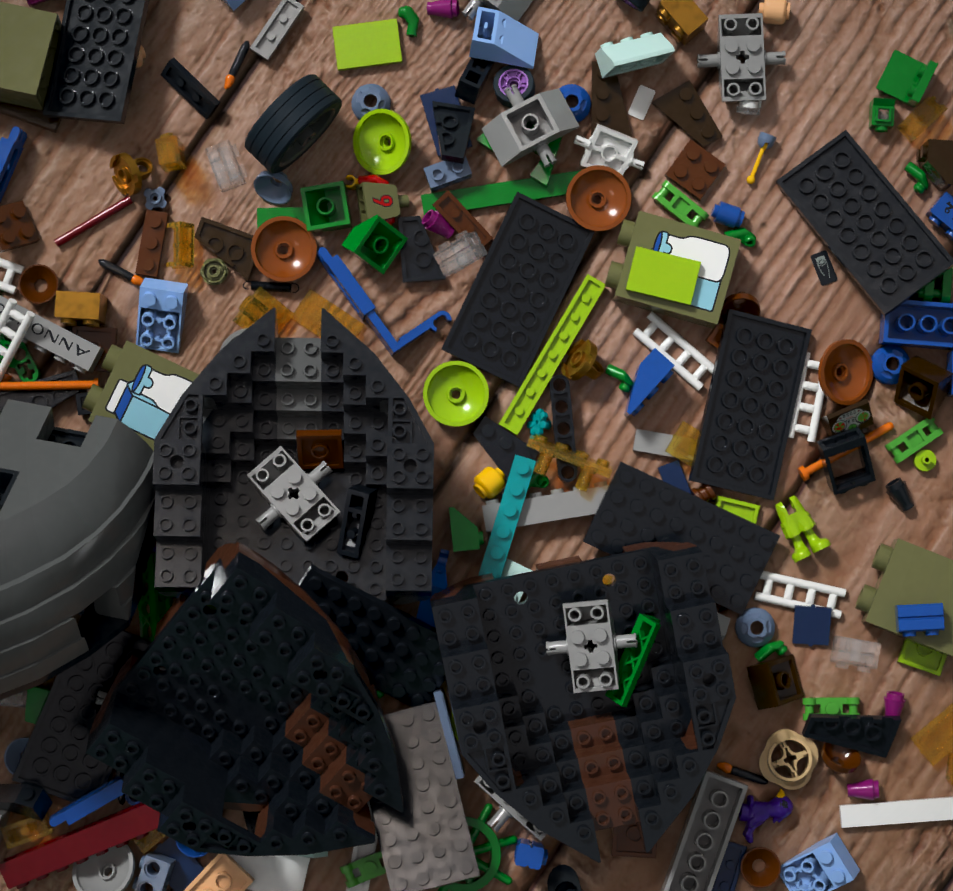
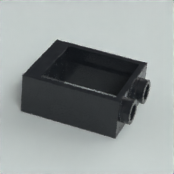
(840, 443)

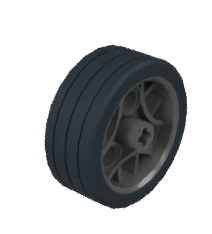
(293, 123)

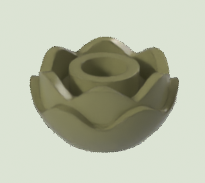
(214, 264)

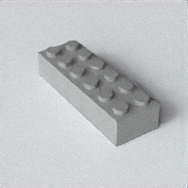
(705, 834)

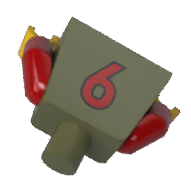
(377, 197)

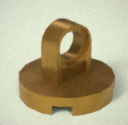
(127, 174)
(582, 361)

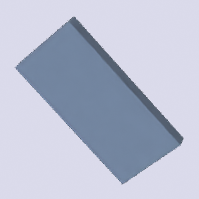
(448, 733)

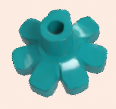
(538, 422)

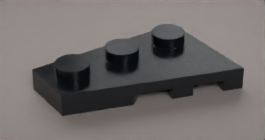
(453, 129)
(417, 253)
(501, 444)

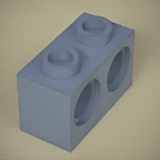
(446, 174)
(158, 880)

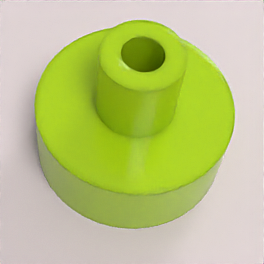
(920, 463)

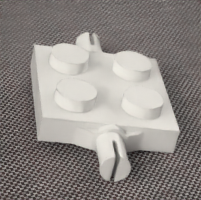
(609, 149)

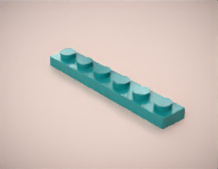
(507, 516)

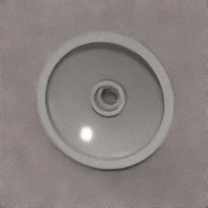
(93, 873)

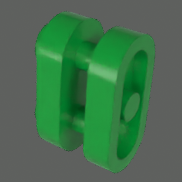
(943, 292)

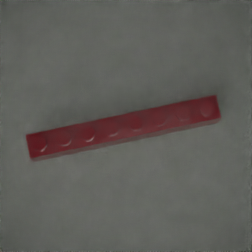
(79, 845)

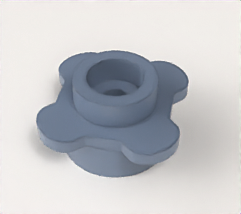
(159, 193)

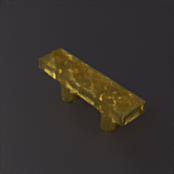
(579, 458)

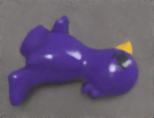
(757, 812)

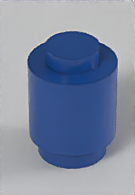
(727, 215)

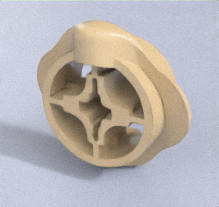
(809, 751)

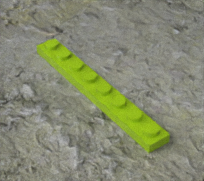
(552, 354)

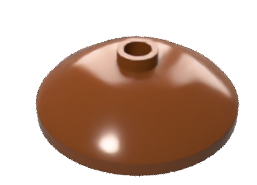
(609, 187)
(278, 233)
(845, 372)

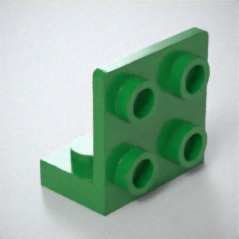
(906, 78)

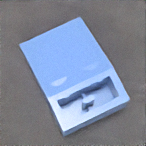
(503, 39)
(161, 314)
(820, 867)

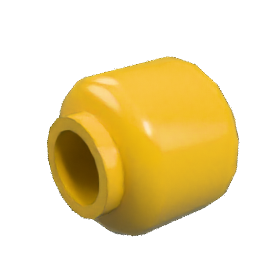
(489, 482)

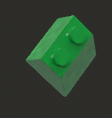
(326, 207)
(375, 243)
(464, 533)

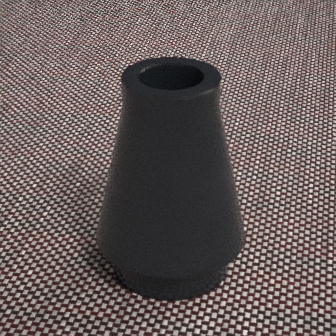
(899, 493)

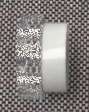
(749, 107)

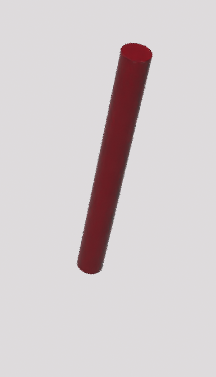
(93, 221)

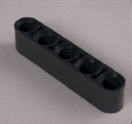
(566, 417)

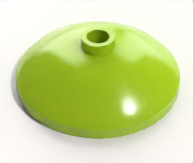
(372, 139)
(455, 377)

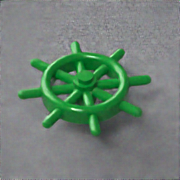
(494, 846)

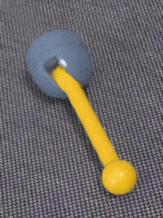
(765, 142)

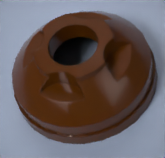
(31, 276)
(750, 305)
(848, 758)
(768, 874)

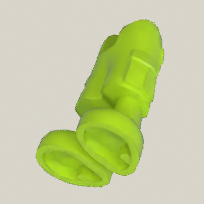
(796, 523)

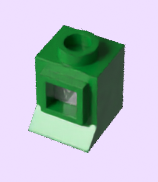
(881, 114)

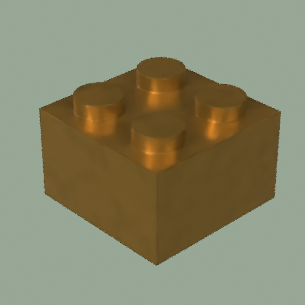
(682, 18)
(80, 308)

